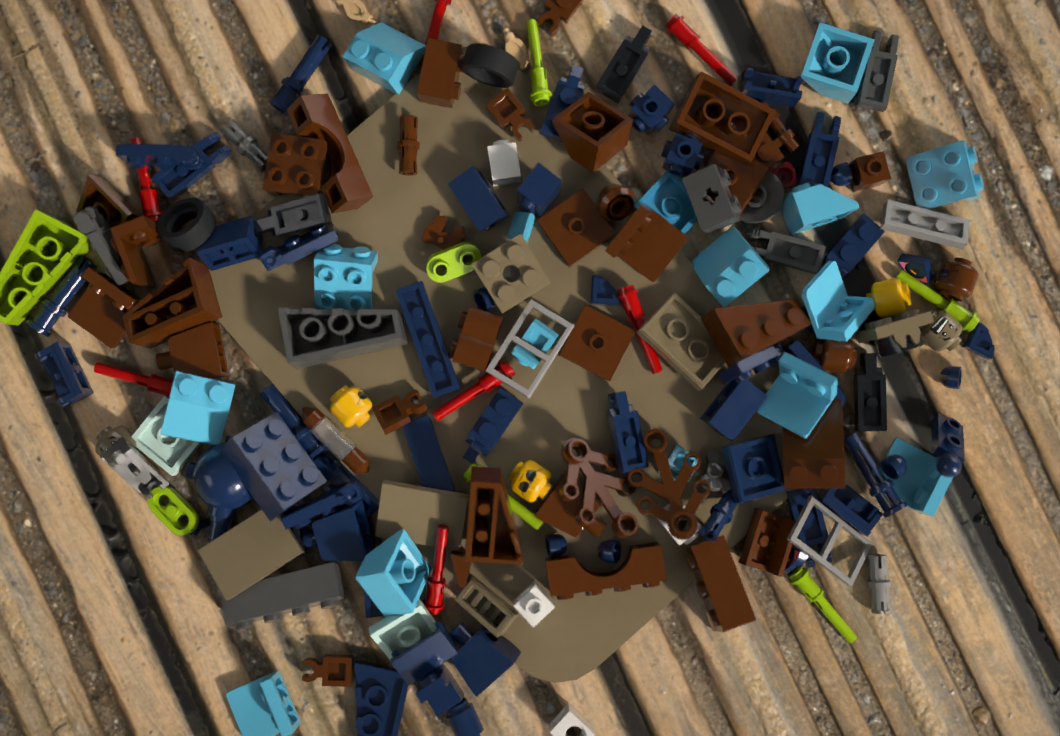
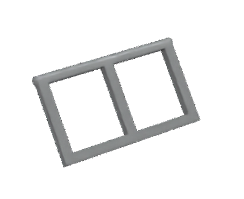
(548, 359)
(821, 558)

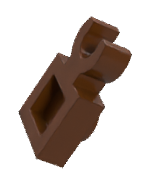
(558, 10)
(508, 111)
(394, 413)
(334, 671)

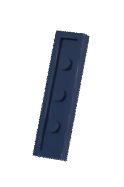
(428, 339)

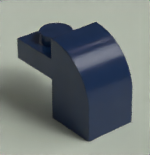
(439, 690)

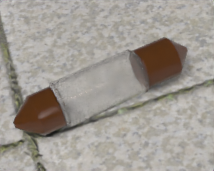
(335, 440)

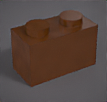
(440, 73)

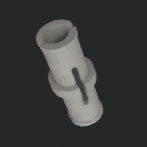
(879, 583)

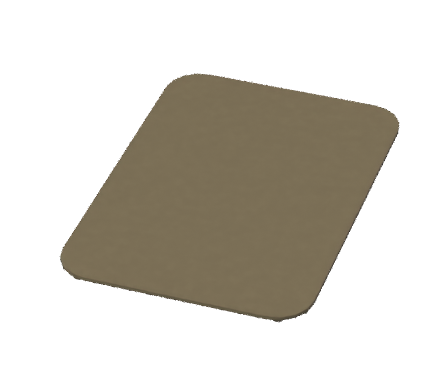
(565, 403)

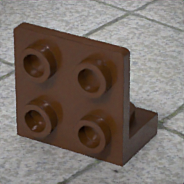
(294, 165)
(128, 242)
(647, 242)
(103, 308)

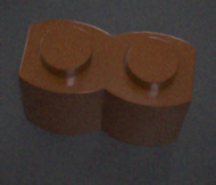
(476, 339)

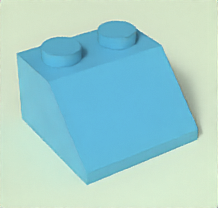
(384, 56)
(836, 62)
(813, 207)
(729, 266)
(197, 409)
(394, 575)

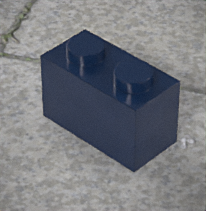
(538, 191)

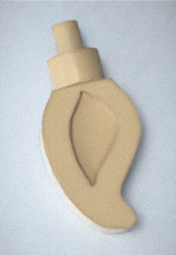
(356, 11)
(516, 48)

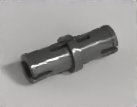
(246, 144)

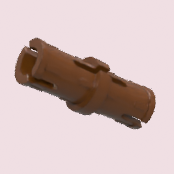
(408, 145)

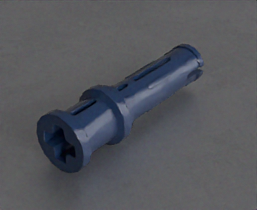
(293, 86)
(55, 307)
(303, 434)
(853, 445)

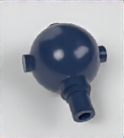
(219, 488)

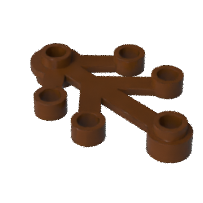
(596, 484)
(670, 489)

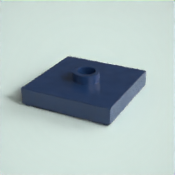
(754, 468)

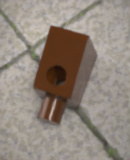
(196, 353)
(562, 513)

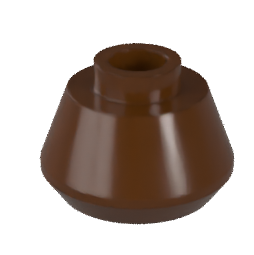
(616, 202)

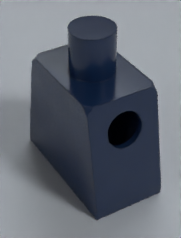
(342, 534)
(482, 656)

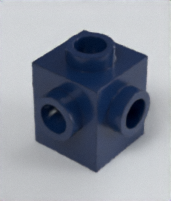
(650, 110)
(675, 161)

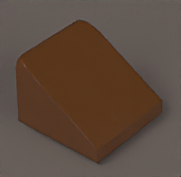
(461, 567)

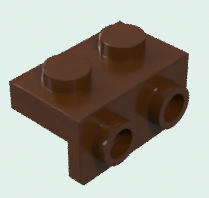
(767, 542)

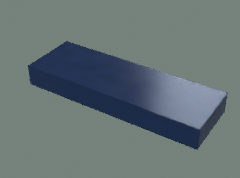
(428, 454)

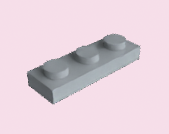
(925, 224)

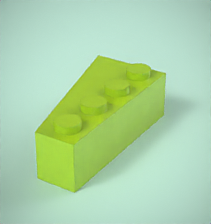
(37, 264)

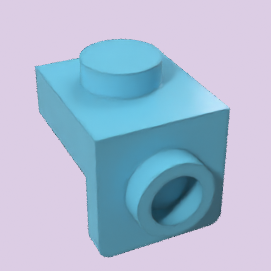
(539, 337)

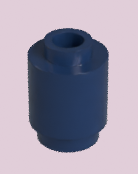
(464, 719)

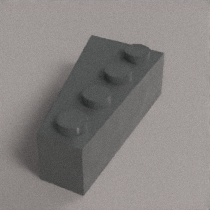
(335, 334)

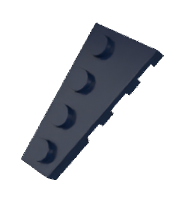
(379, 698)

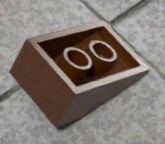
(722, 118)
(819, 457)

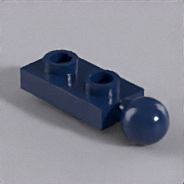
(947, 445)

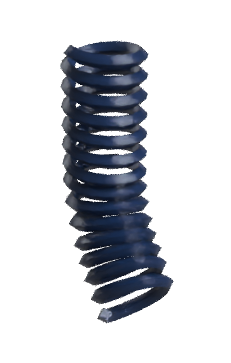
(205, 523)

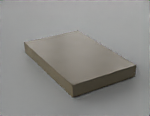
(683, 341)
(420, 512)
(249, 553)

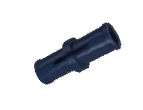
(720, 515)

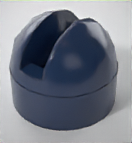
(841, 175)
(483, 299)
(954, 377)
(894, 466)
(555, 545)
(610, 551)

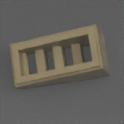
(487, 622)

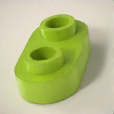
(452, 259)
(172, 514)

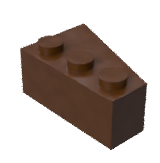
(176, 307)
(753, 327)
(490, 520)
(719, 585)

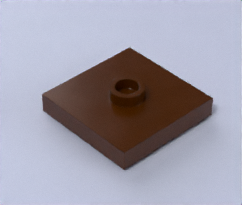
(744, 176)
(576, 227)
(597, 343)

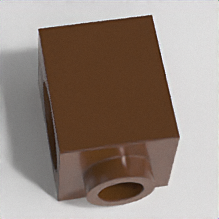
(869, 171)

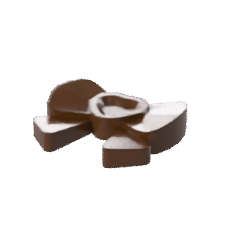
(435, 234)

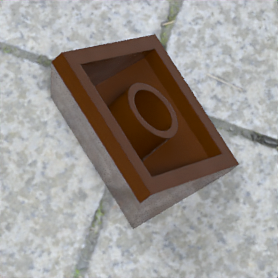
(108, 200)

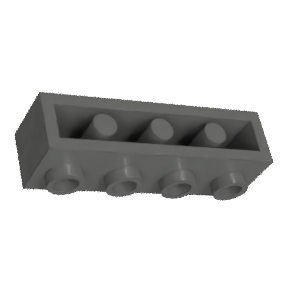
(285, 594)

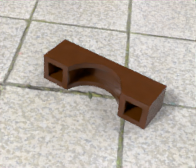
(317, 119)
(641, 566)

